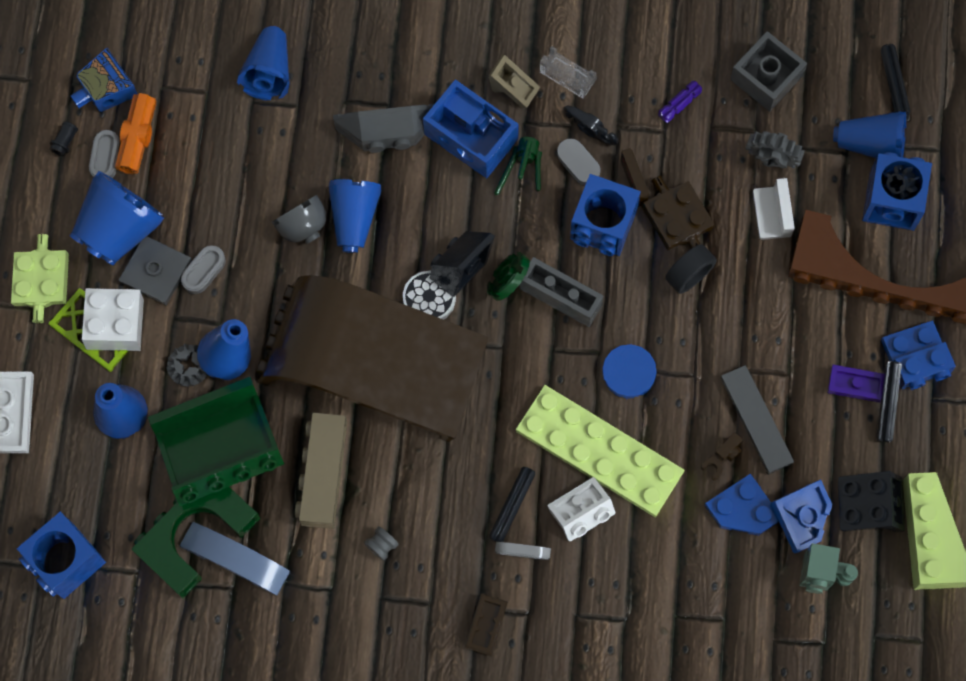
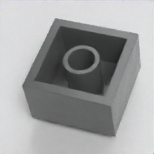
(768, 71)

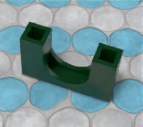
(158, 544)

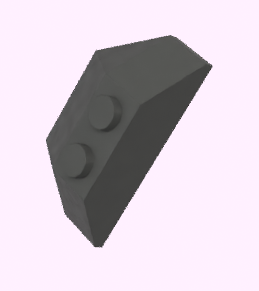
(383, 127)

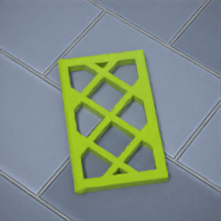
(72, 335)

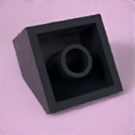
(461, 261)

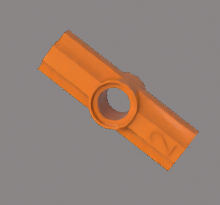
(135, 134)

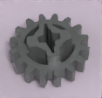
(774, 149)

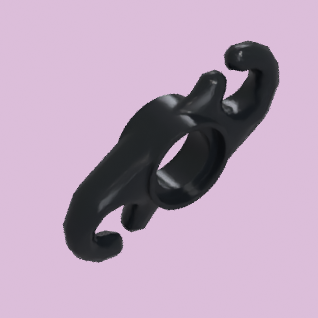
(590, 125)

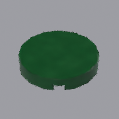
(508, 276)

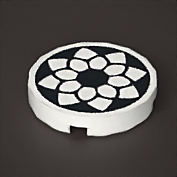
(427, 296)

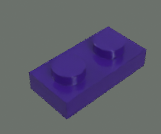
(855, 383)

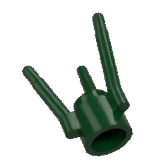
(526, 152)

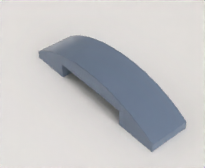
(235, 558)

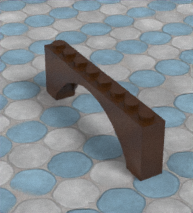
(825, 261)

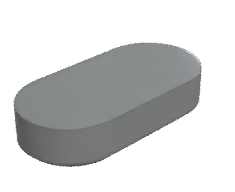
(104, 153)
(577, 160)
(203, 269)
(521, 550)

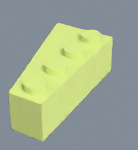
(933, 538)

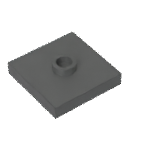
(155, 270)

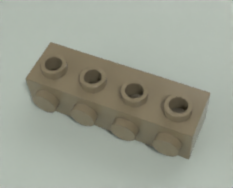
(322, 471)

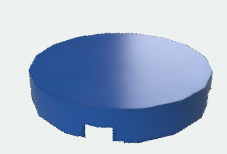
(629, 371)

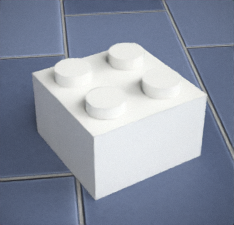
(112, 319)

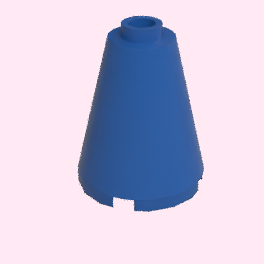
(266, 67)
(873, 134)
(353, 211)
(225, 350)
(119, 410)

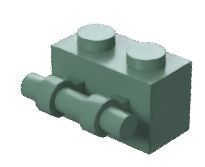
(822, 568)

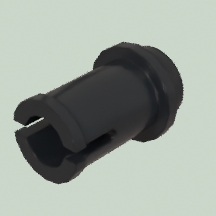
(63, 139)

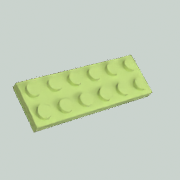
(600, 451)

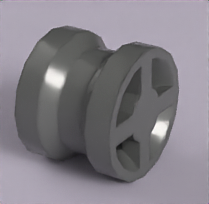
(381, 543)

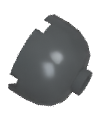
(302, 221)

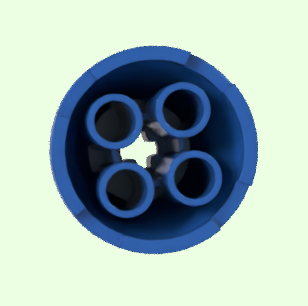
(113, 219)

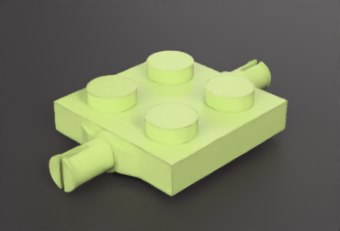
(40, 278)

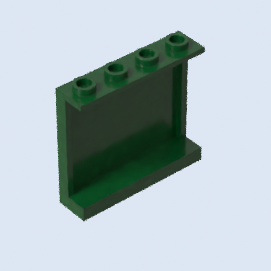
(215, 441)

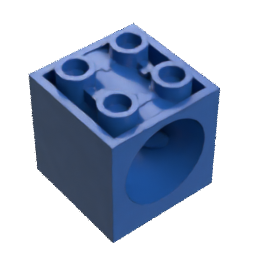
(604, 194)
(889, 211)
(37, 546)

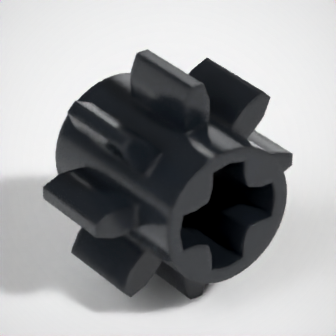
(907, 176)

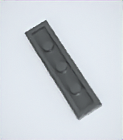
(757, 419)

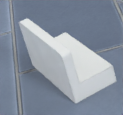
(774, 211)

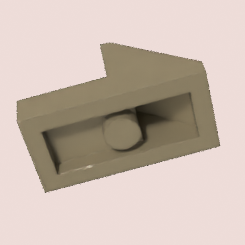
(512, 81)

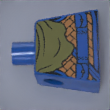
(103, 83)

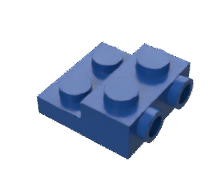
(921, 355)

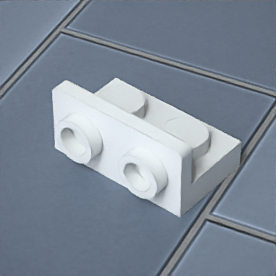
(582, 509)

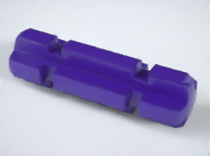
(680, 101)

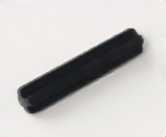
(895, 79)
(889, 401)
(512, 504)

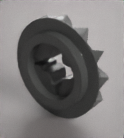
(176, 370)

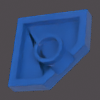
(743, 508)
(803, 515)

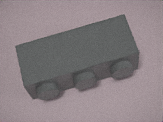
(562, 292)

